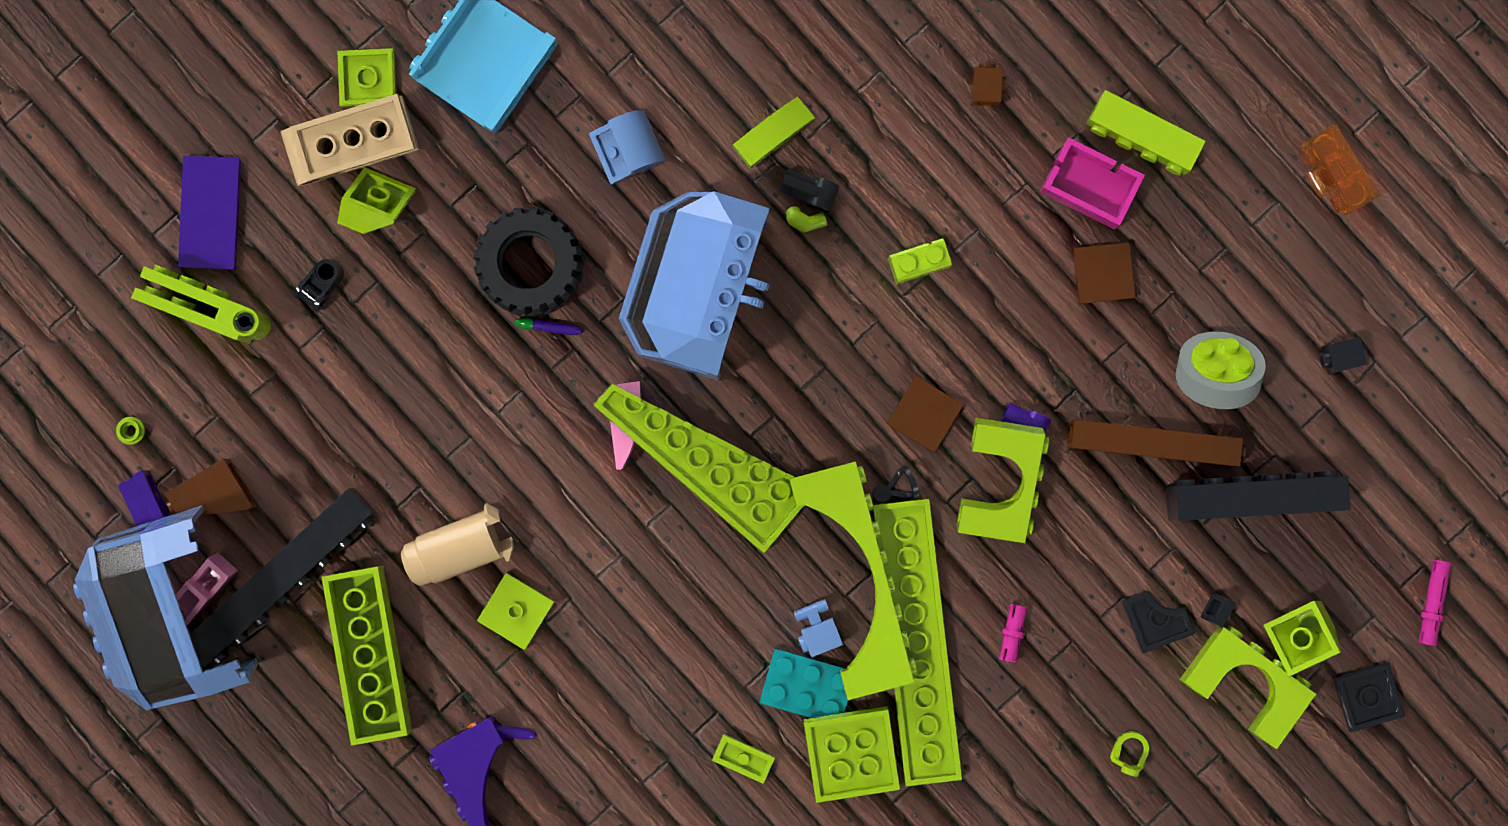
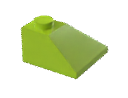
(373, 201)
(1303, 637)

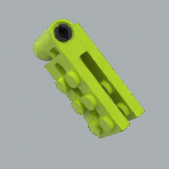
(231, 317)

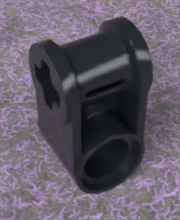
(318, 285)

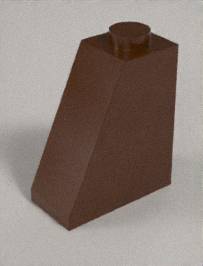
(216, 488)

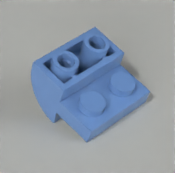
(627, 146)

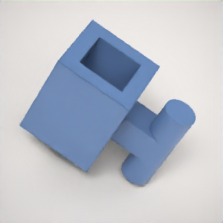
(820, 635)

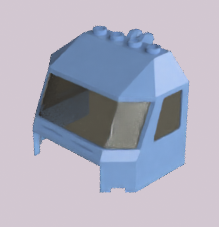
(693, 280)
(140, 619)

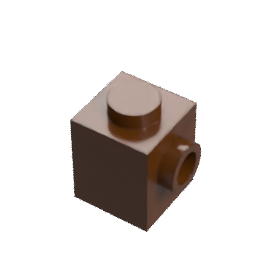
(987, 85)

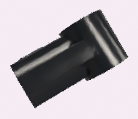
(816, 192)

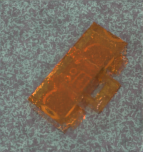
(1340, 169)

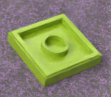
(365, 76)

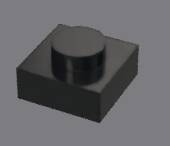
(1218, 610)

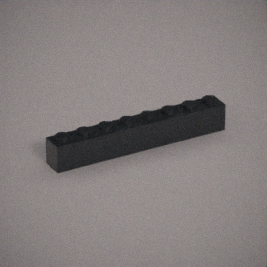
(280, 576)

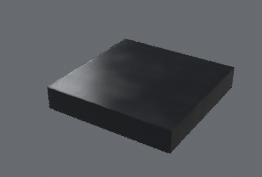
(1368, 697)

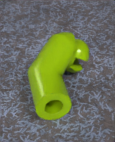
(803, 222)

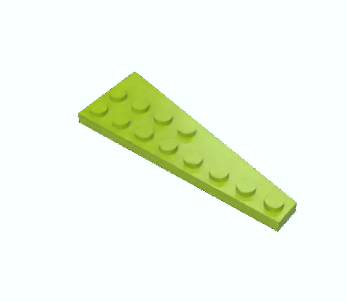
(731, 482)

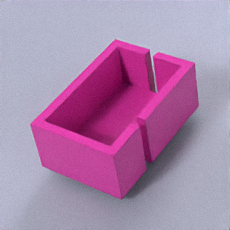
(1087, 185)

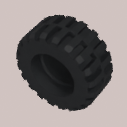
(501, 235)

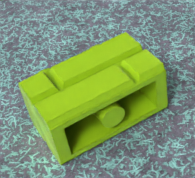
(919, 261)

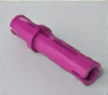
(1435, 600)

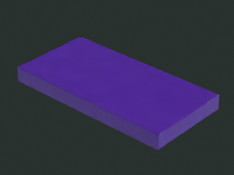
(209, 213)

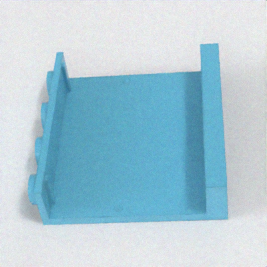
(482, 60)

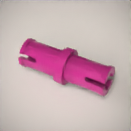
(1013, 633)

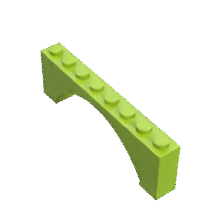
(883, 657)

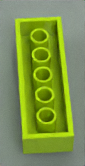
(367, 655)

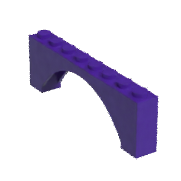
(465, 767)

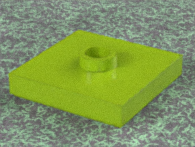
(515, 611)

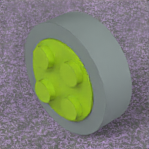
(1220, 370)

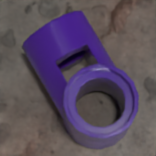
(1017, 415)

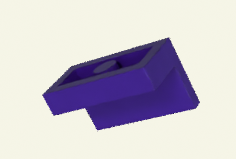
(143, 498)

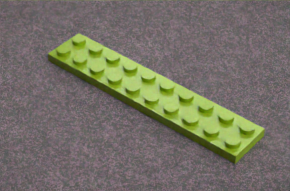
(926, 705)

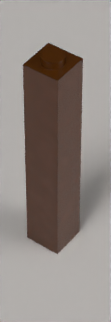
(1156, 443)

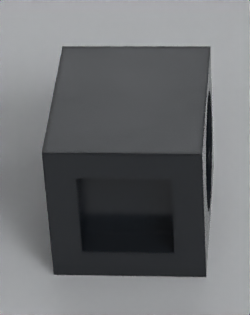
(1342, 356)

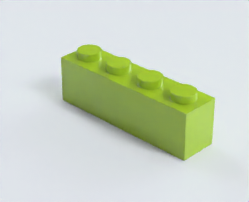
(1145, 133)

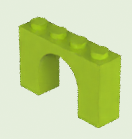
(1010, 518)
(1286, 697)

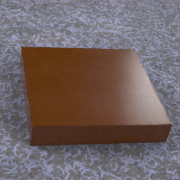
(1103, 273)
(924, 414)

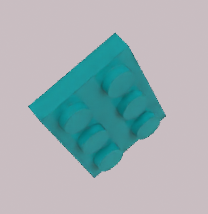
(803, 686)

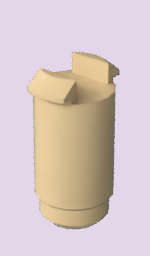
(456, 548)

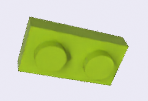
(743, 758)

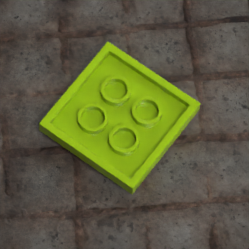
(851, 754)

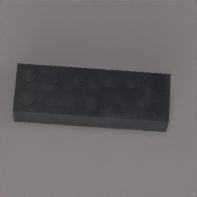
(1257, 498)

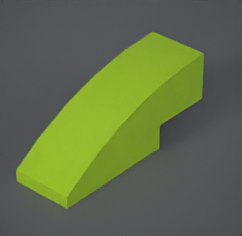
(773, 132)

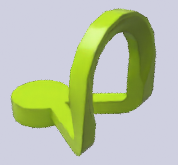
(1127, 769)

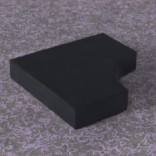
(1154, 623)

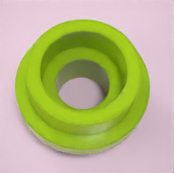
(123, 426)

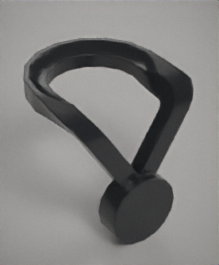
(882, 493)

